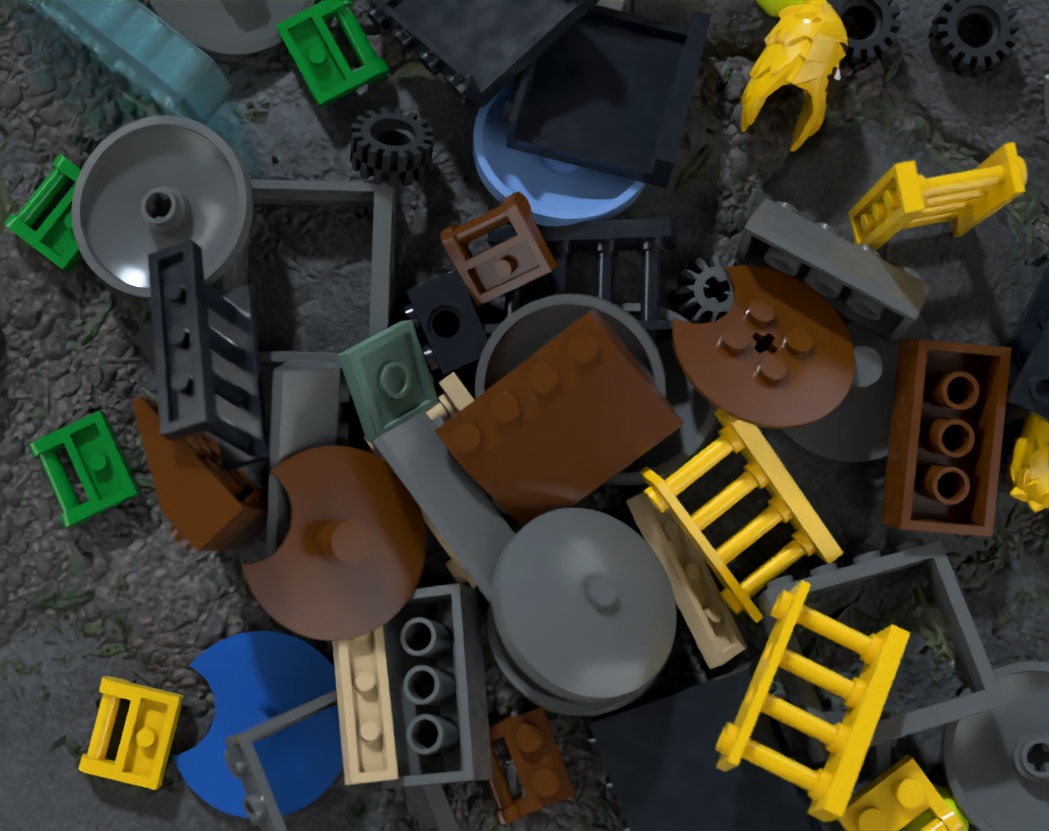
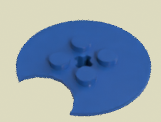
(252, 681)

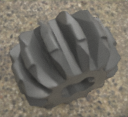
(697, 285)

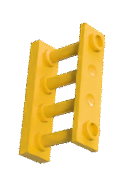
(963, 198)
(785, 505)
(845, 740)

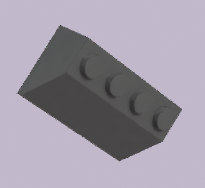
(844, 274)
(304, 415)
(448, 496)
(438, 688)

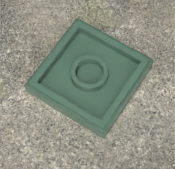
(388, 379)

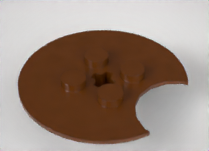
(774, 356)
(348, 549)

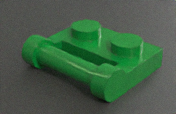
(320, 57)
(55, 236)
(98, 465)

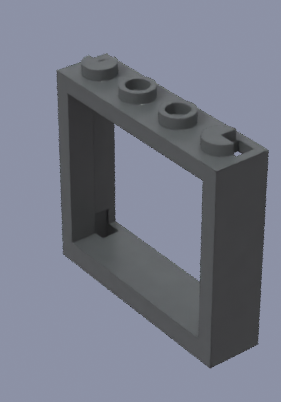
(383, 246)
(956, 615)
(427, 801)

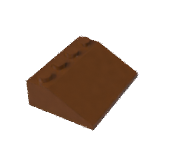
(560, 422)
(199, 498)

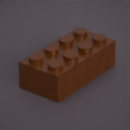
(946, 437)

